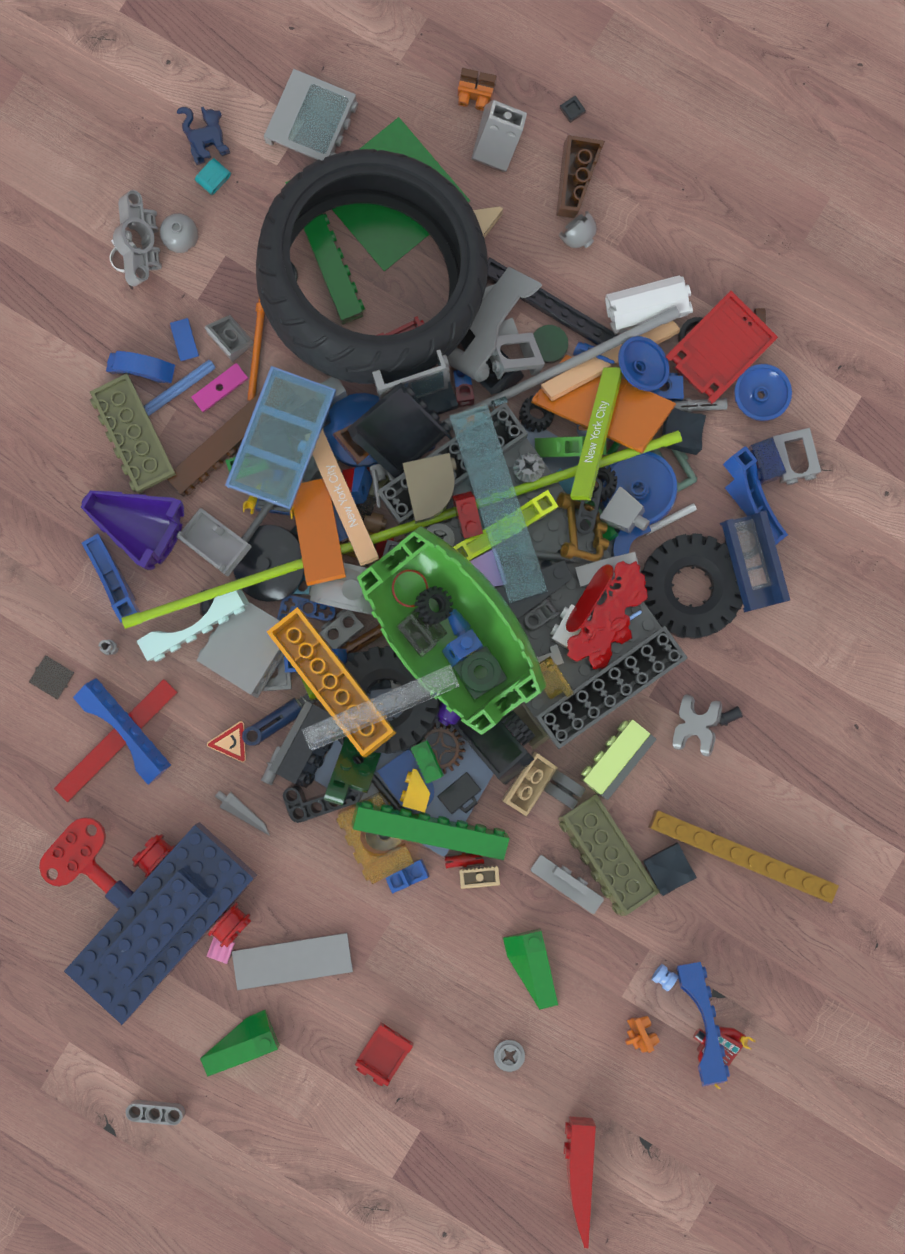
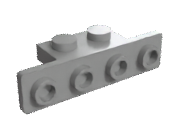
(563, 881)

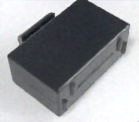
(459, 794)

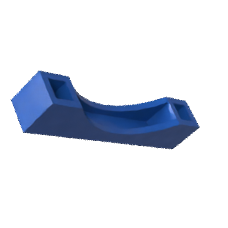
(147, 758)
(692, 982)

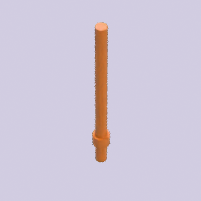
(256, 351)

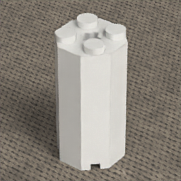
(645, 302)

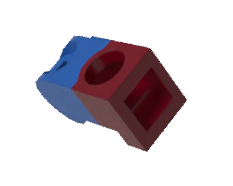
(463, 388)

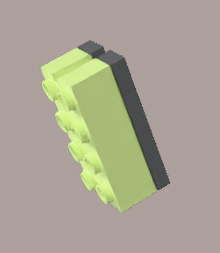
(618, 758)

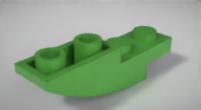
(561, 446)

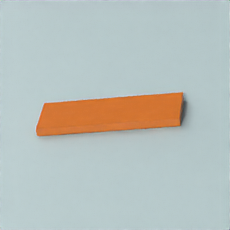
(318, 533)

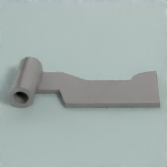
(487, 321)

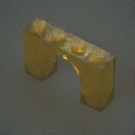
(376, 865)

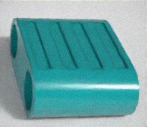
(212, 176)

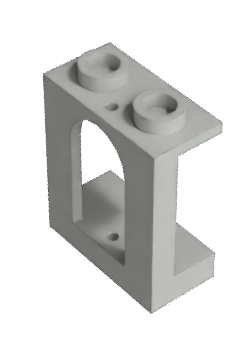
(532, 356)
(813, 468)

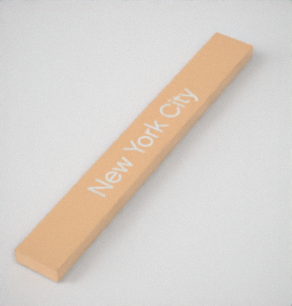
(343, 502)

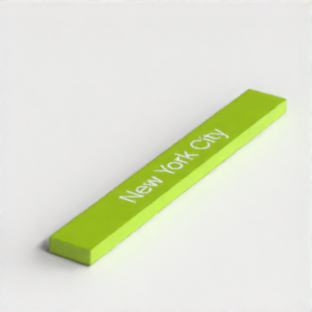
(596, 434)

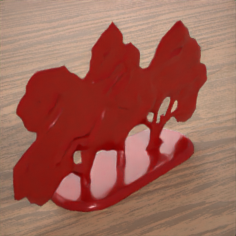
(609, 619)

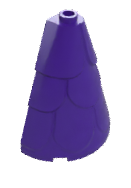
(137, 523)

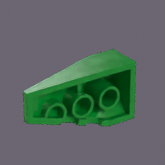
(530, 960)
(246, 1042)

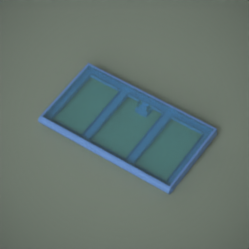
(280, 438)

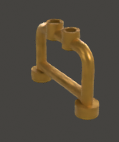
(571, 549)

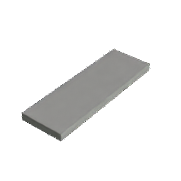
(292, 961)

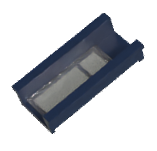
(755, 561)

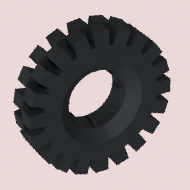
(692, 552)
(413, 723)

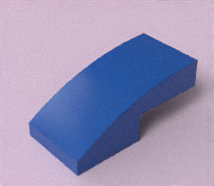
(184, 339)
(407, 876)

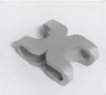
(697, 725)

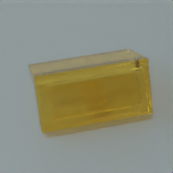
(554, 679)

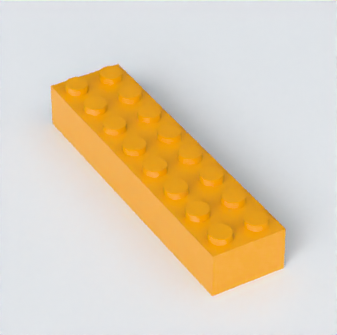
(326, 676)

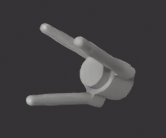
(378, 474)

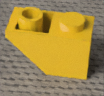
(417, 792)

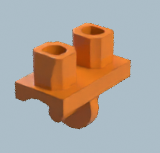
(638, 1034)

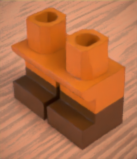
(467, 88)

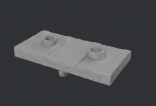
(214, 542)

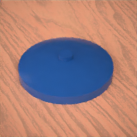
(344, 414)
(649, 481)

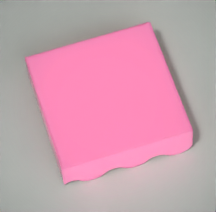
(220, 953)

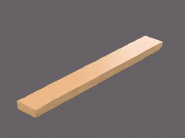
(593, 368)

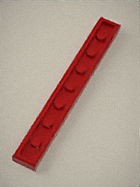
(114, 742)

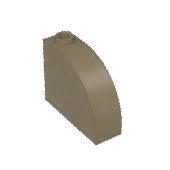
(430, 485)

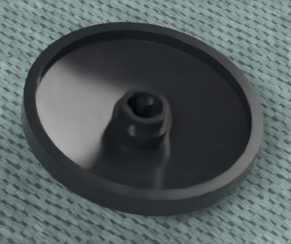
(271, 548)

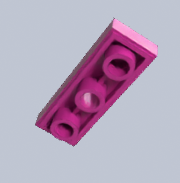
(229, 380)

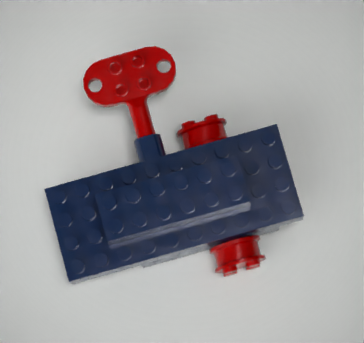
(161, 921)

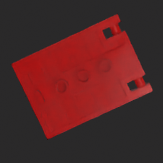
(721, 347)

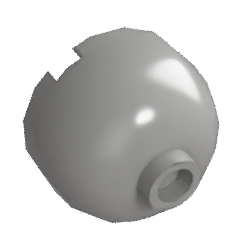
(580, 231)
(178, 233)

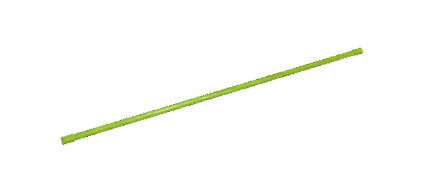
(140, 617)

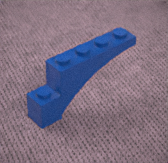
(747, 489)
(112, 579)

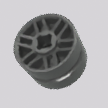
(564, 789)

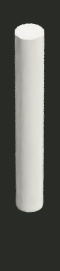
(673, 517)

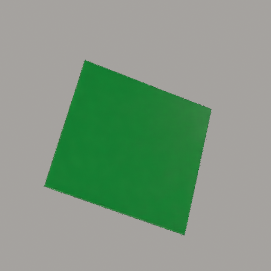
(382, 230)

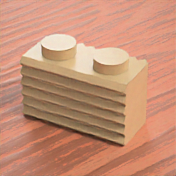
(479, 877)

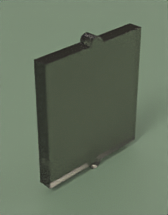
(51, 677)

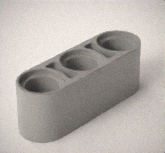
(146, 1116)

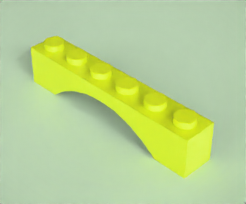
(532, 512)

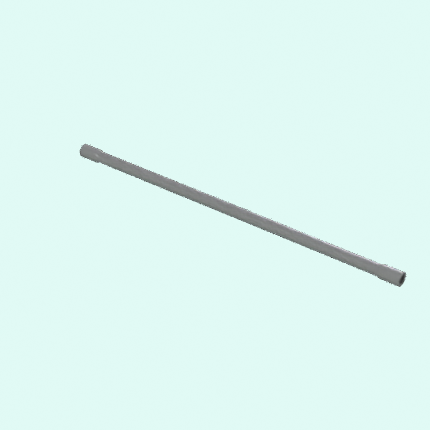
(663, 318)

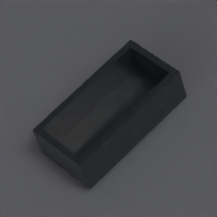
(497, 749)

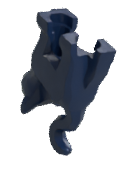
(204, 136)

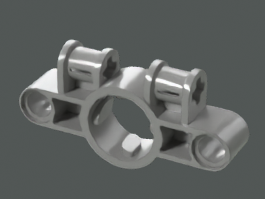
(142, 220)

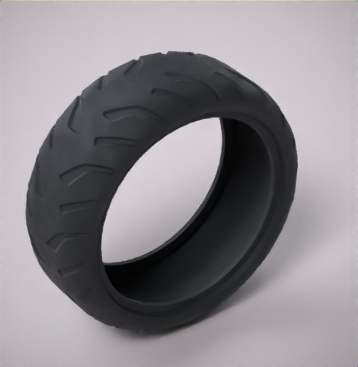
(386, 181)

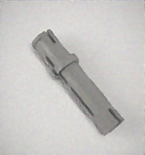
(720, 404)

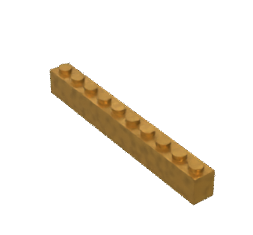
(743, 856)

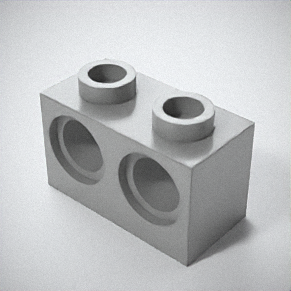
(345, 634)

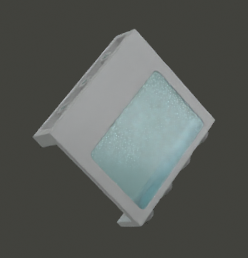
(311, 116)
(422, 383)

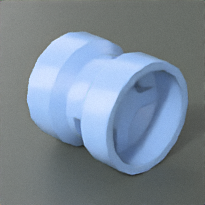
(664, 977)

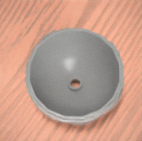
(342, 592)

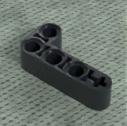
(307, 805)

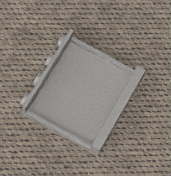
(243, 650)

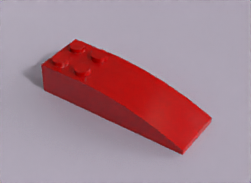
(580, 1162)

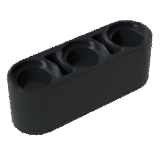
(590, 515)

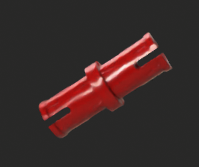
(463, 860)

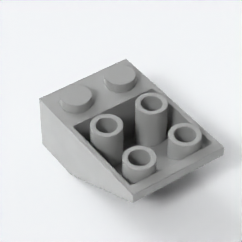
(498, 135)

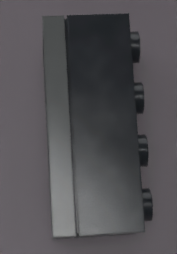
(295, 759)

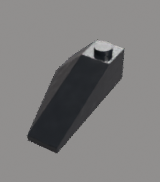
(492, 383)

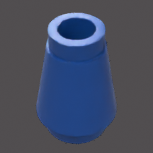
(458, 623)

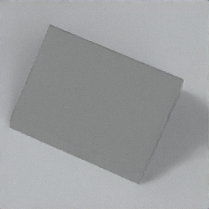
(229, 337)

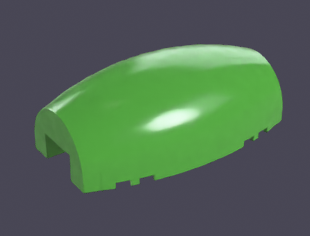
(480, 606)

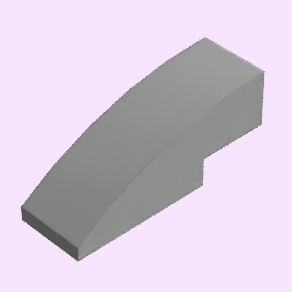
(586, 572)

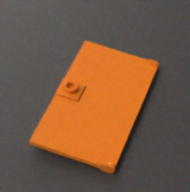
(634, 418)

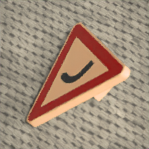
(230, 742)

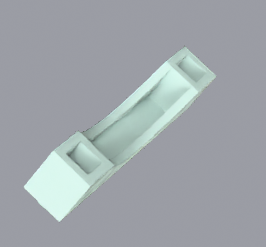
(158, 643)

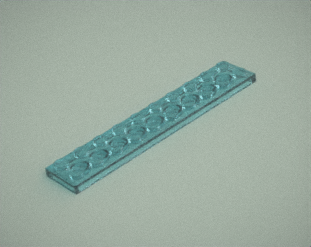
(498, 503)

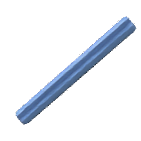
(179, 387)

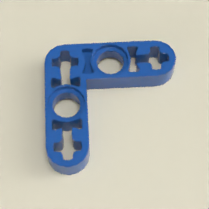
(300, 602)

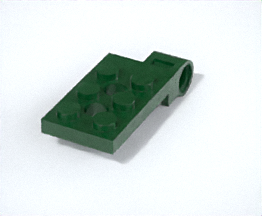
(349, 774)

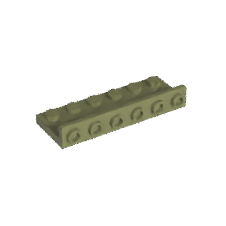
(131, 433)
(608, 856)

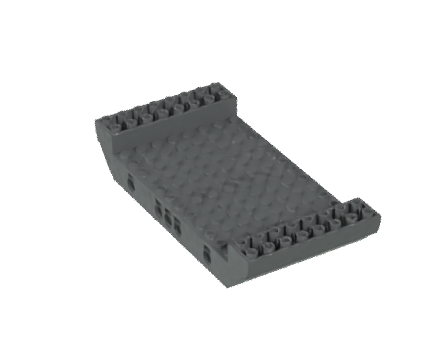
(632, 664)

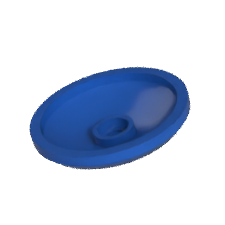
(643, 363)
(770, 382)

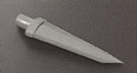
(236, 807)

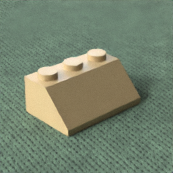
(529, 784)

